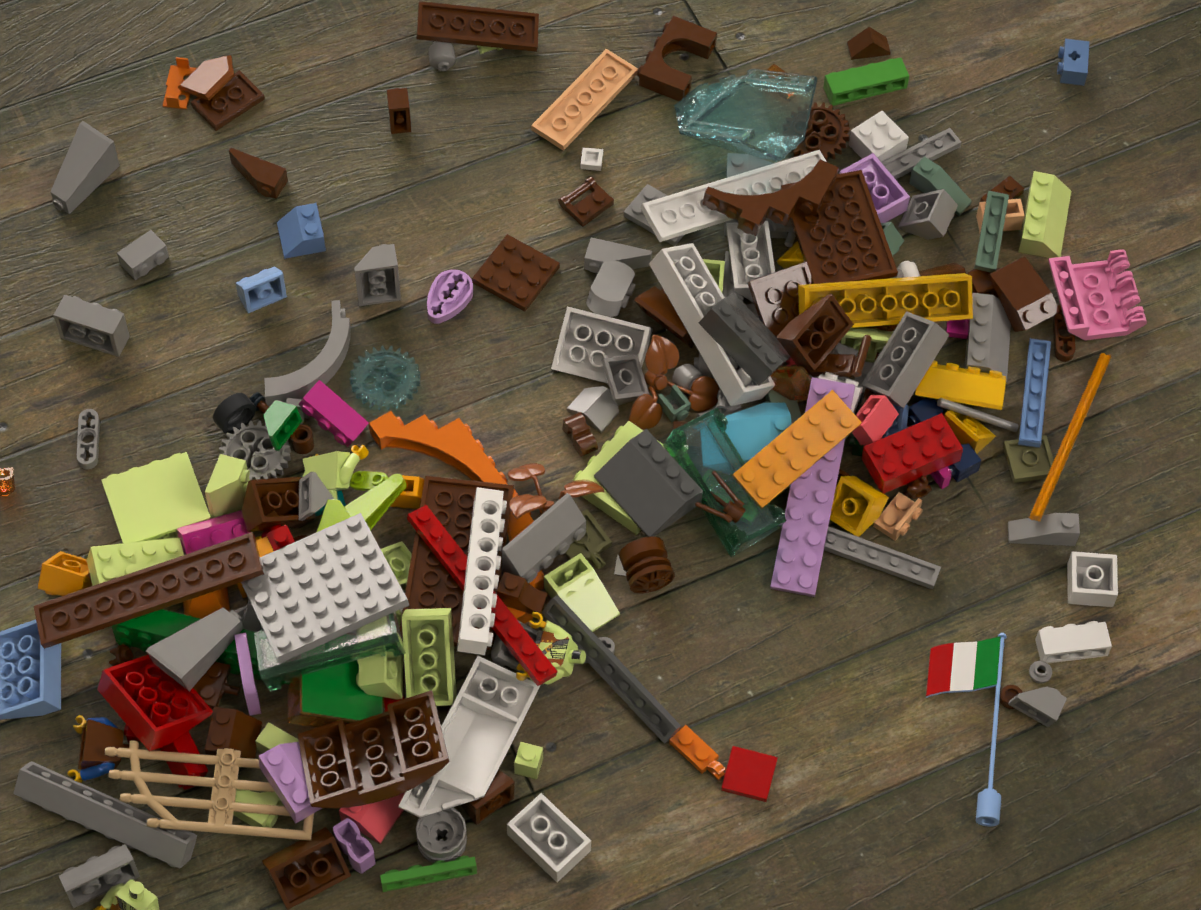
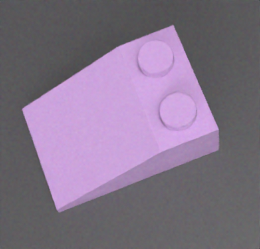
(885, 191)

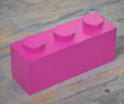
(333, 413)
(211, 531)

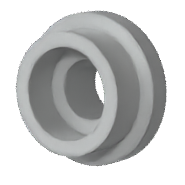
(1040, 677)

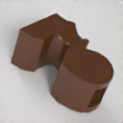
(581, 436)

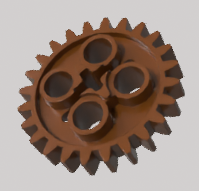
(818, 132)

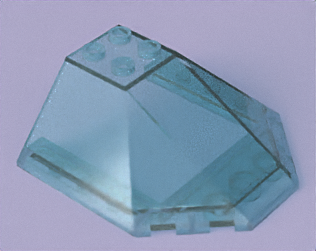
(750, 113)

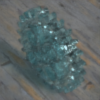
(385, 378)

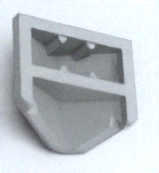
(596, 406)

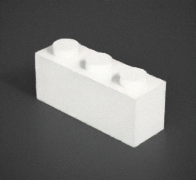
(1073, 642)

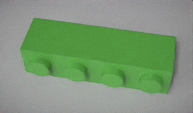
(866, 81)

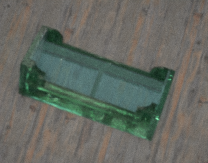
(704, 448)

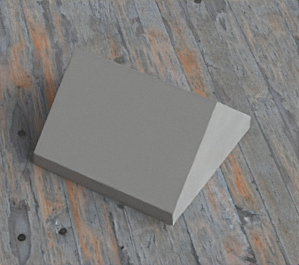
(625, 378)

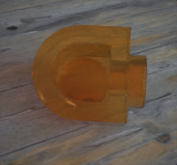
(7, 484)

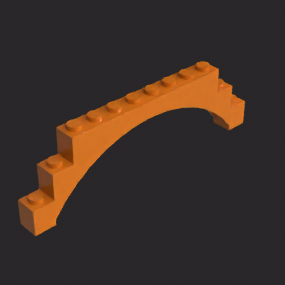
(457, 448)

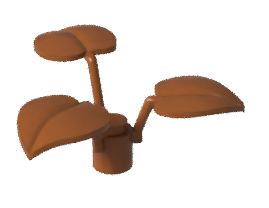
(660, 357)
(526, 503)

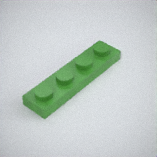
(436, 872)

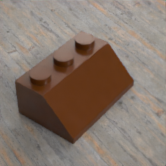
(659, 307)
(272, 503)
(306, 868)

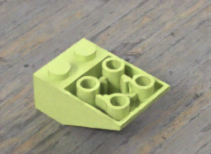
(582, 591)

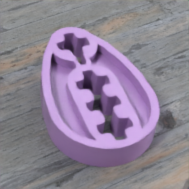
(458, 300)

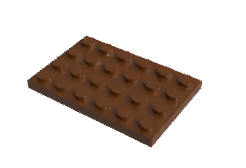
(845, 235)

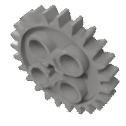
(238, 448)

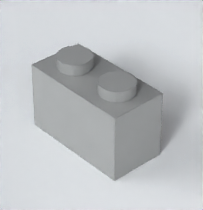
(143, 255)

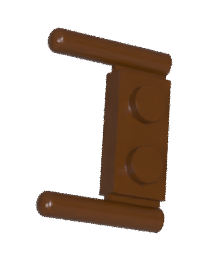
(844, 364)

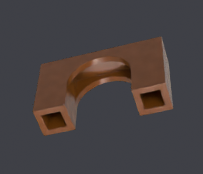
(676, 36)

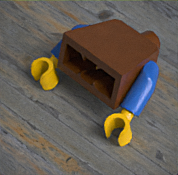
(96, 736)

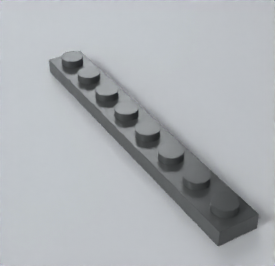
(613, 671)

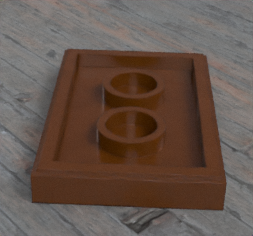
(230, 102)

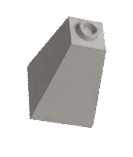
(86, 165)
(195, 648)

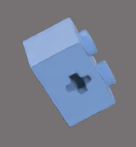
(1074, 62)

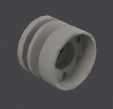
(442, 823)

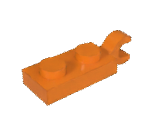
(697, 752)

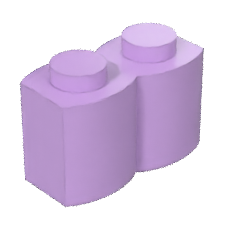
(354, 845)

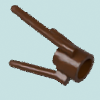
(732, 511)

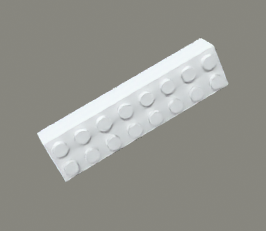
(693, 295)

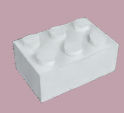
(549, 837)

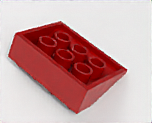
(151, 702)

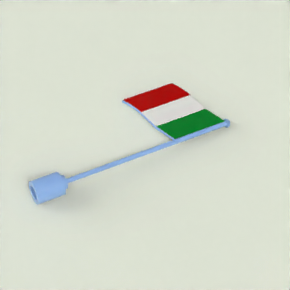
(969, 669)

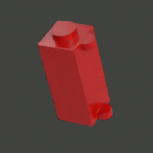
(185, 745)

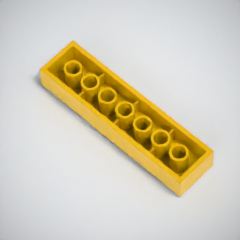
(887, 300)

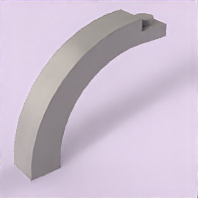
(322, 368)

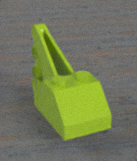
(372, 504)

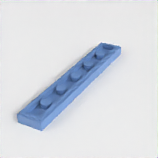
(1034, 393)

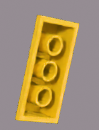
(963, 385)

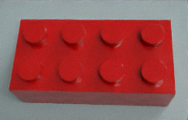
(912, 453)

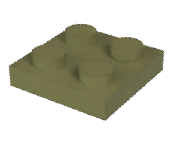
(1028, 462)

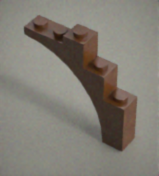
(777, 206)

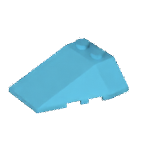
(757, 427)

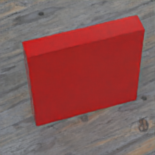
(749, 773)

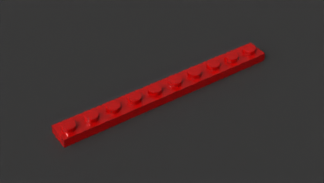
(505, 623)

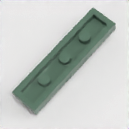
(991, 231)

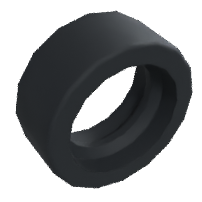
(233, 412)

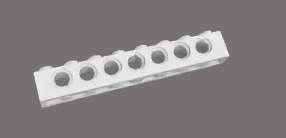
(470, 638)

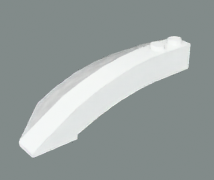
(476, 738)

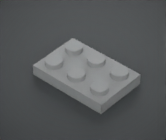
(635, 214)

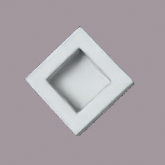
(591, 159)

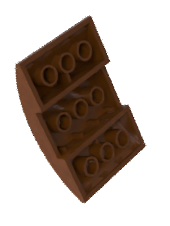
(374, 755)

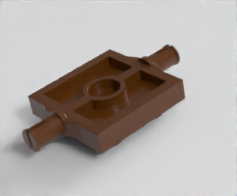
(215, 684)

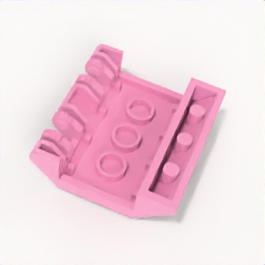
(1098, 297)

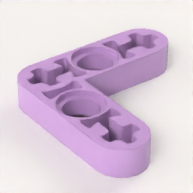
(247, 674)

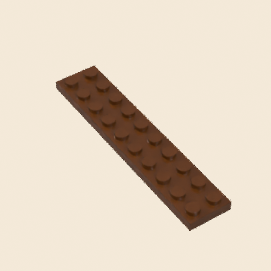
(148, 590)

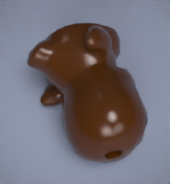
(918, 488)

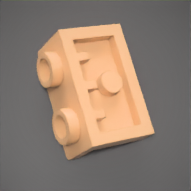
(897, 516)

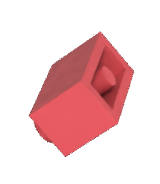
(876, 417)

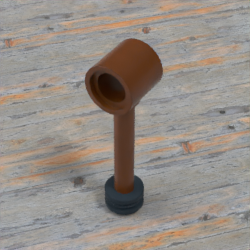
(302, 431)

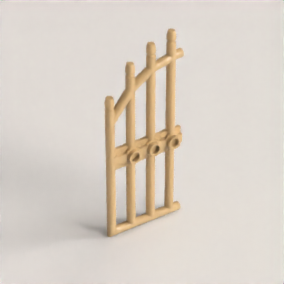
(222, 798)

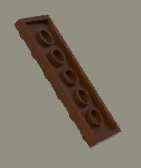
(477, 26)

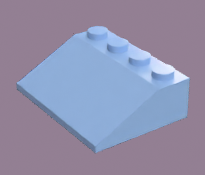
(28, 673)

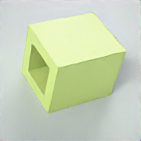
(528, 760)

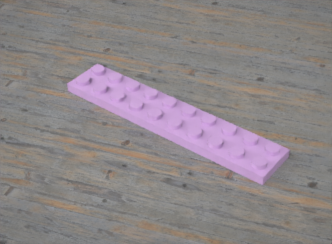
(809, 509)

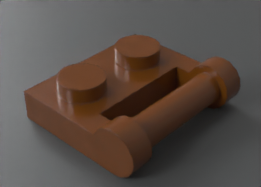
(590, 206)

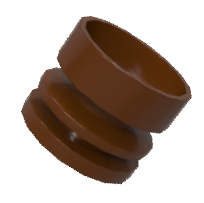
(646, 565)

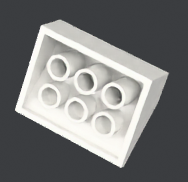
(591, 337)

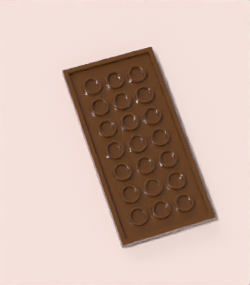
(428, 580)

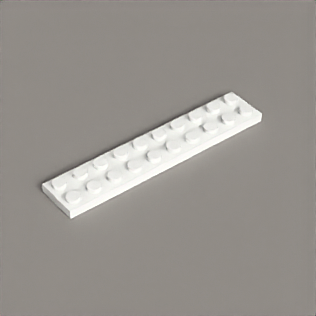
(684, 210)

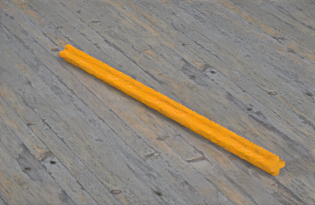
(1070, 437)

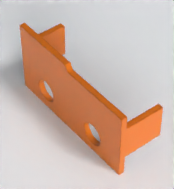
(174, 79)

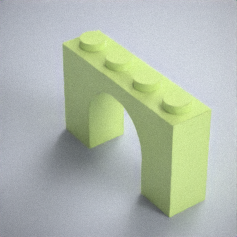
(268, 738)

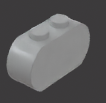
(611, 289)

